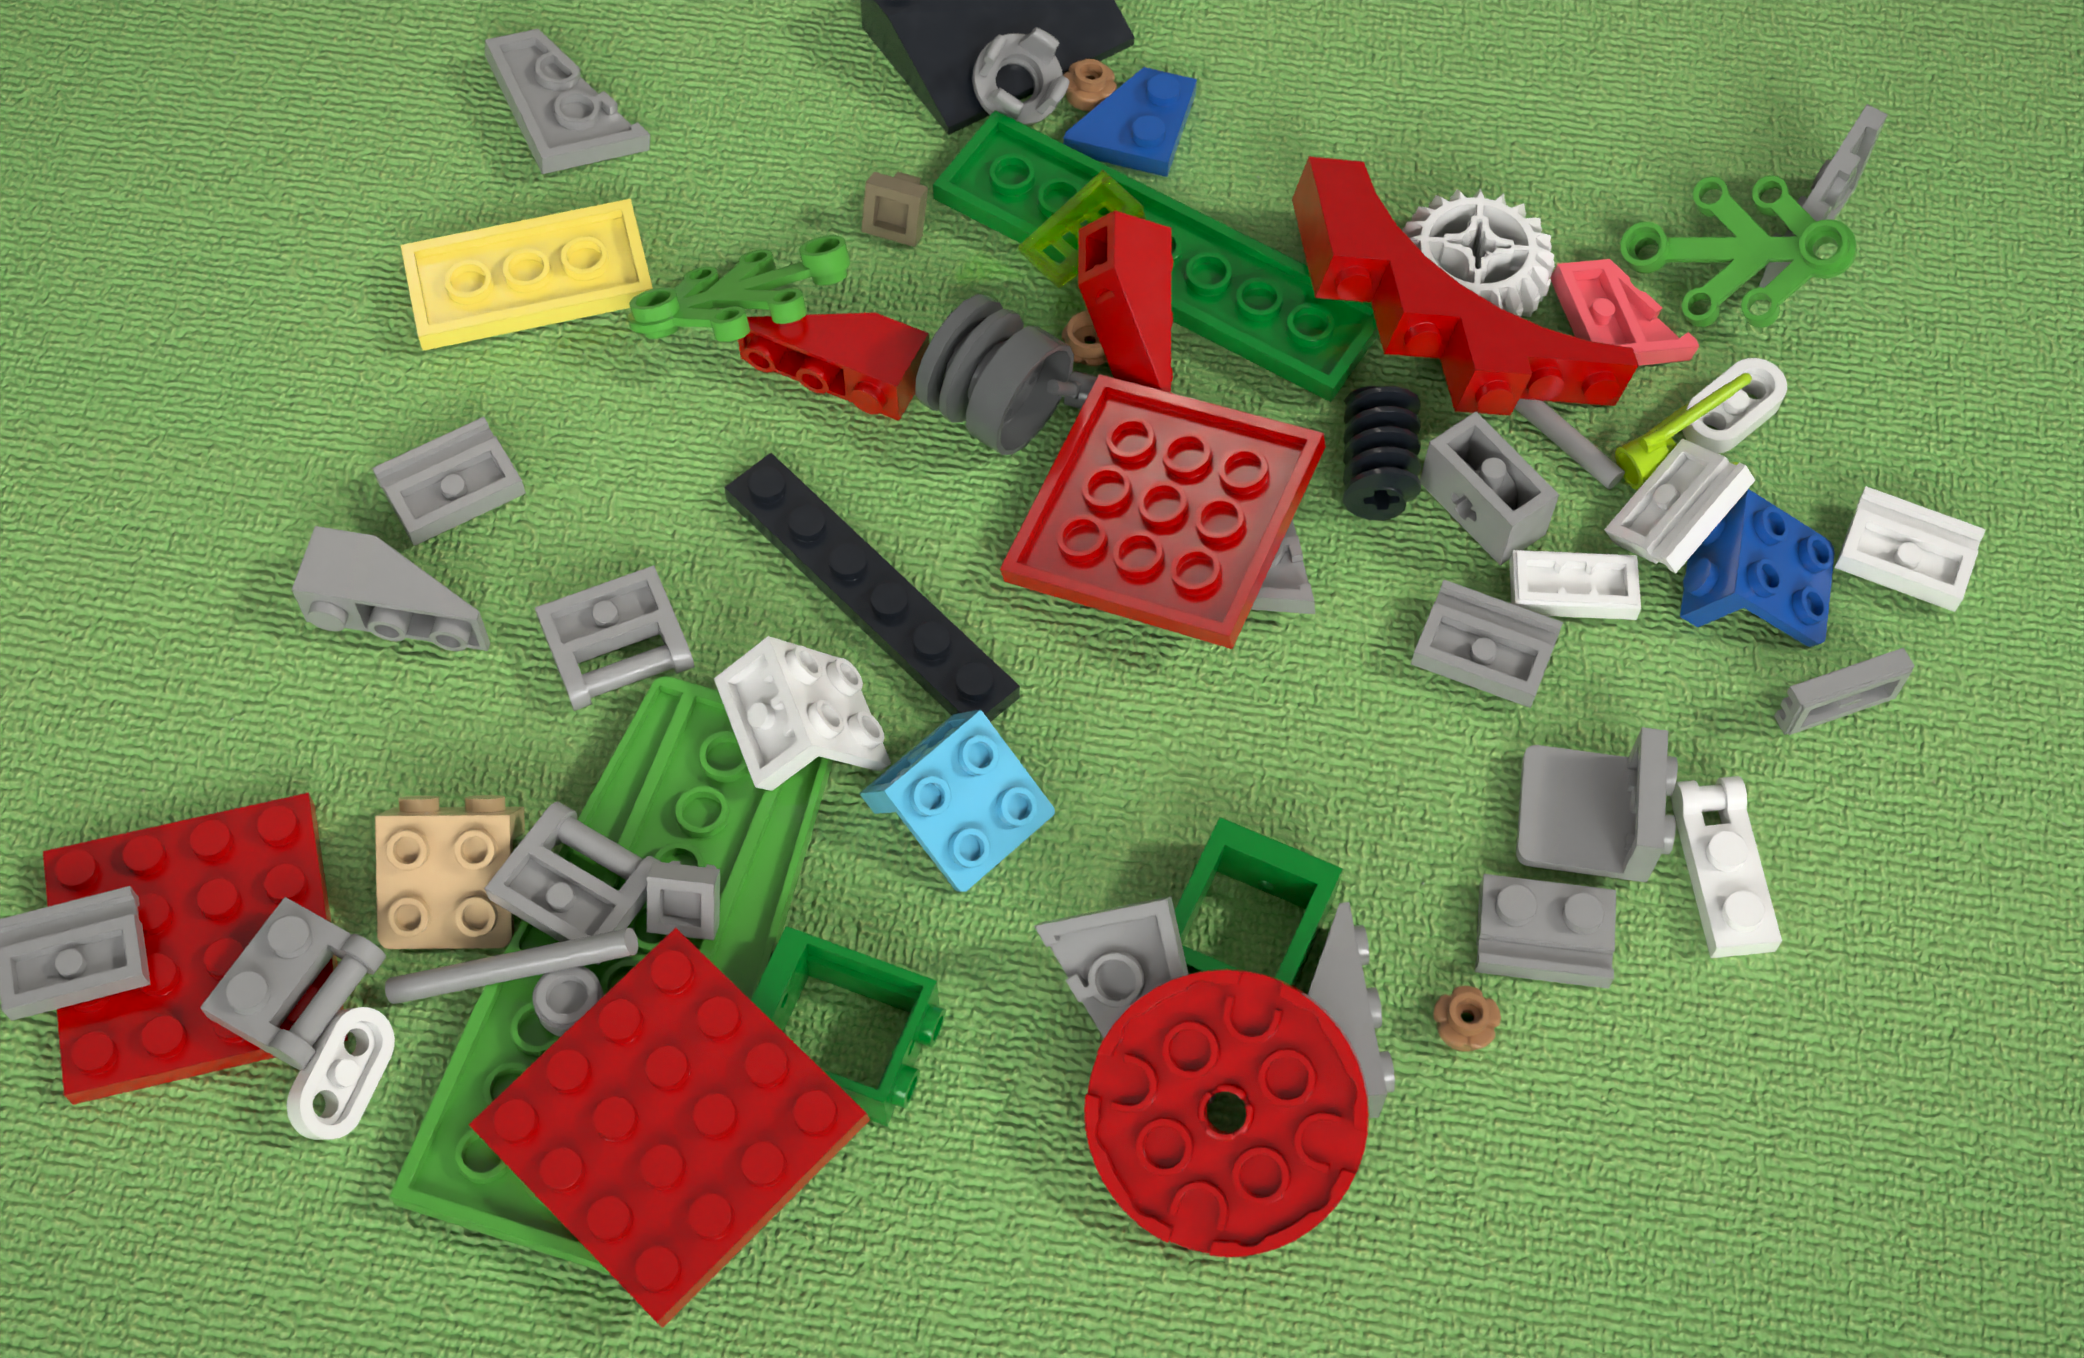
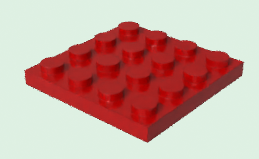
(1164, 510)
(201, 901)
(669, 1125)

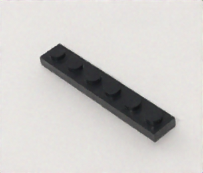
(870, 591)

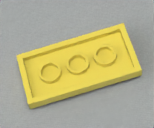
(525, 274)

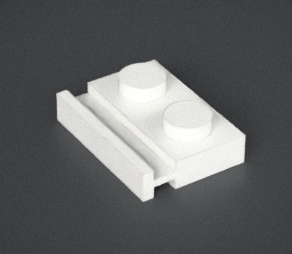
(1679, 505)
(1910, 549)

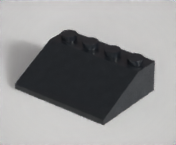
(939, 41)

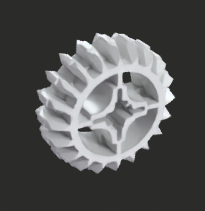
(1498, 240)

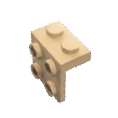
(436, 871)

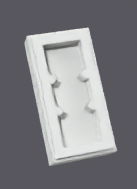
(1576, 584)

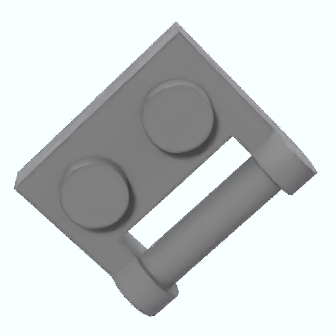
(608, 620)
(562, 896)
(277, 973)

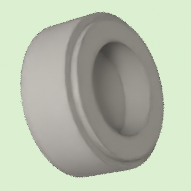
(565, 997)

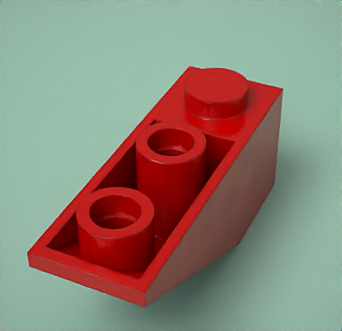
(1128, 295)
(842, 354)

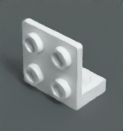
(795, 707)

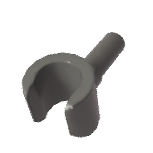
(1074, 390)

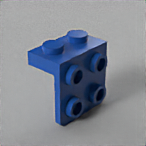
(1762, 564)

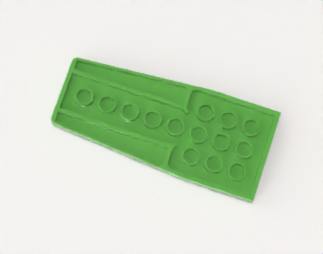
(666, 794)

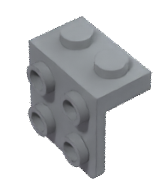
(1597, 809)

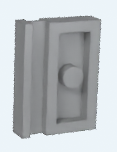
(449, 481)
(1486, 643)
(1546, 931)
(71, 953)

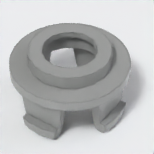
(1038, 57)

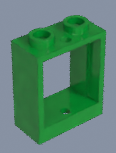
(1270, 868)
(805, 955)

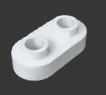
(1738, 414)
(341, 1077)

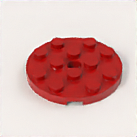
(1214, 1186)

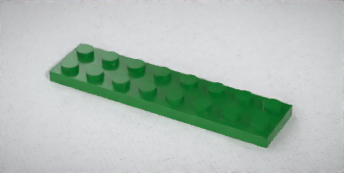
(1220, 278)

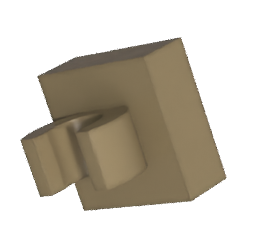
(895, 207)

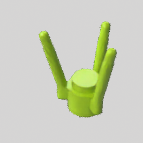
(1645, 453)

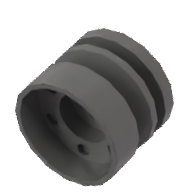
(993, 373)

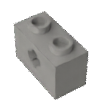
(1488, 487)

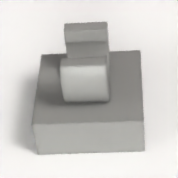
(683, 899)

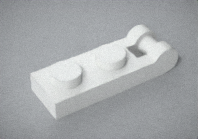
(1725, 868)

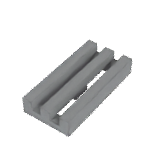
(1844, 691)

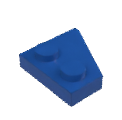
(1137, 122)

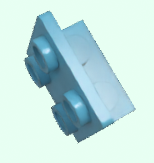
(962, 798)

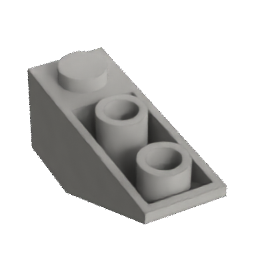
(373, 588)
(1343, 993)

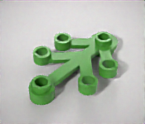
(1746, 251)
(746, 286)

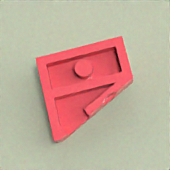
(1611, 310)

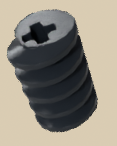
(1381, 451)

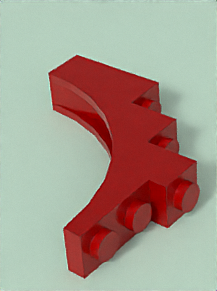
(1424, 312)

